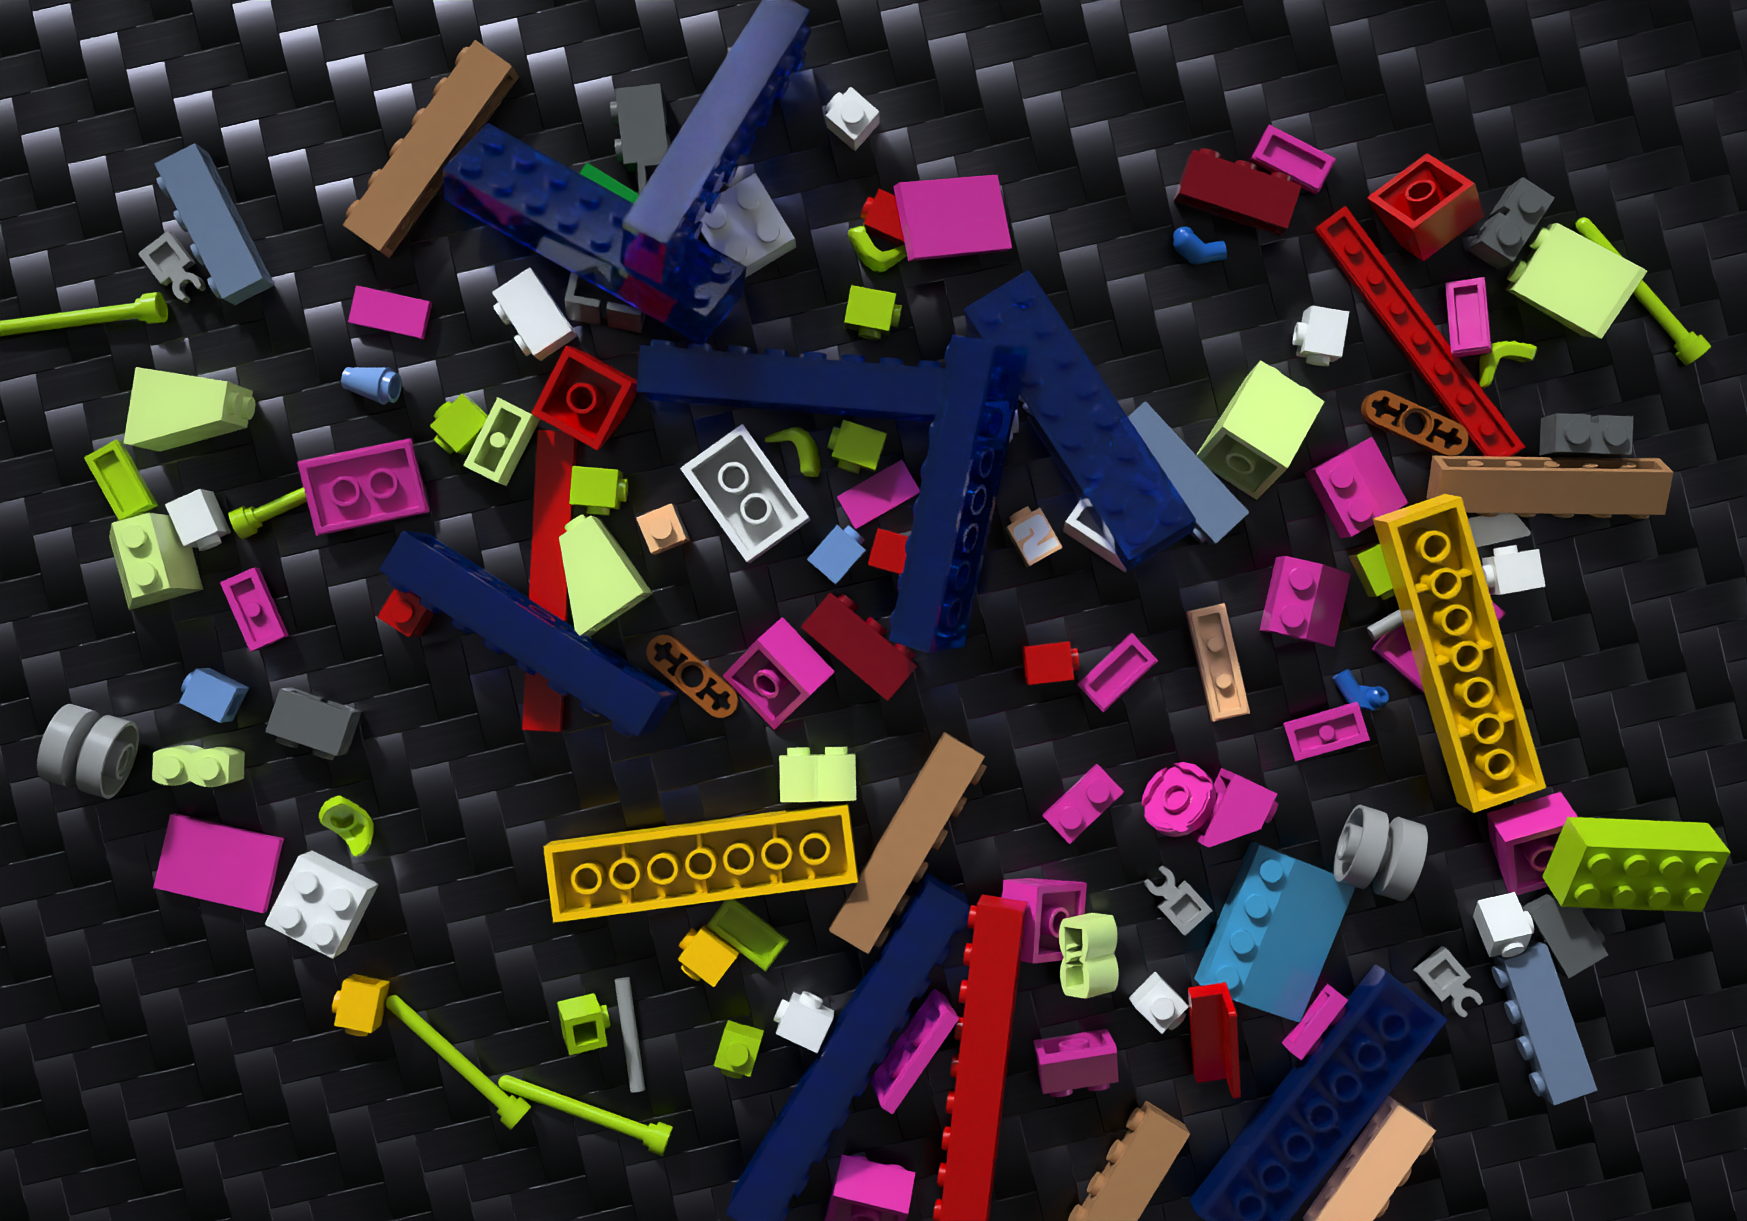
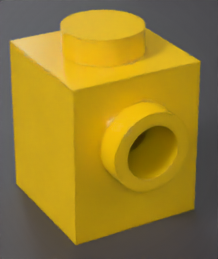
(706, 955)
(360, 1004)

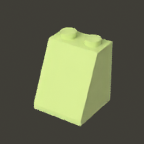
(1574, 280)
(183, 409)
(1260, 430)
(152, 560)
(598, 575)

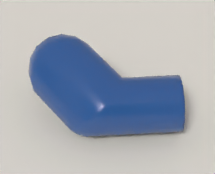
(1194, 250)
(1367, 697)

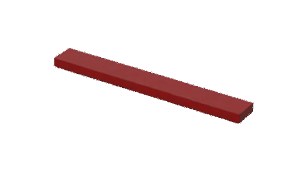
(1416, 335)
(547, 575)

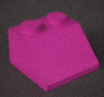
(1356, 488)
(1305, 601)
(778, 673)
(1238, 810)
(1525, 839)
(1046, 907)
(1076, 1062)
(869, 1191)

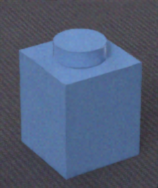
(838, 553)
(213, 694)

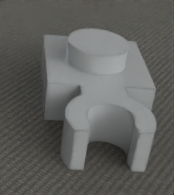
(171, 263)
(1181, 903)
(1446, 978)

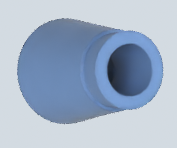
(376, 384)

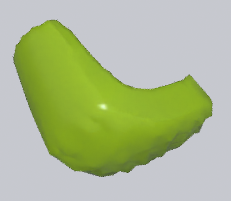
(870, 255)
(1507, 350)
(805, 446)
(348, 822)

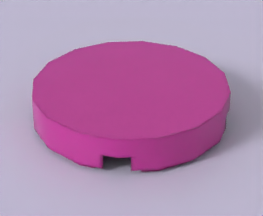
(1179, 799)

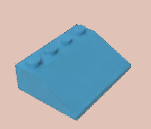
(1275, 932)

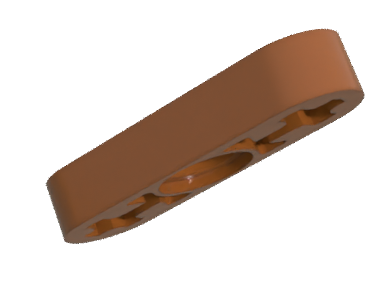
(1435, 443)
(677, 651)

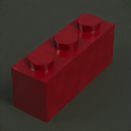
(1237, 191)
(860, 644)

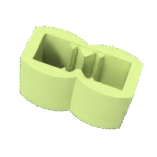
(198, 765)
(817, 776)
(1088, 954)

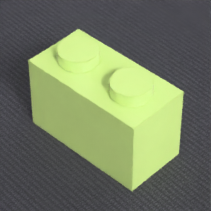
(501, 442)

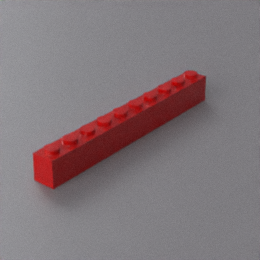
(982, 1059)

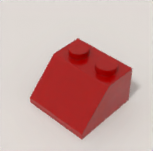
(1427, 206)
(585, 397)

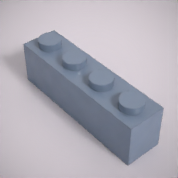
(213, 224)
(1202, 491)
(1544, 1024)

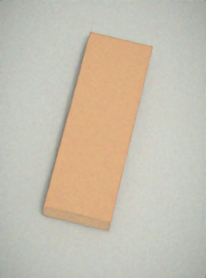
(1218, 662)

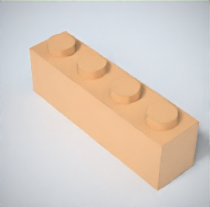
(1374, 1166)

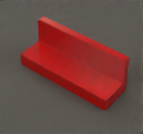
(1214, 1035)

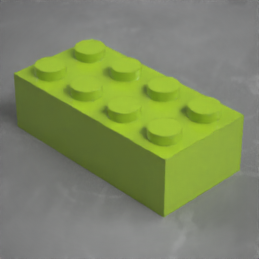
(1635, 864)

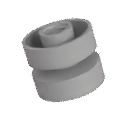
(88, 751)
(1380, 853)

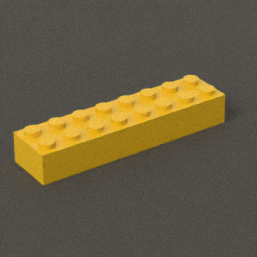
(1459, 652)
(701, 862)

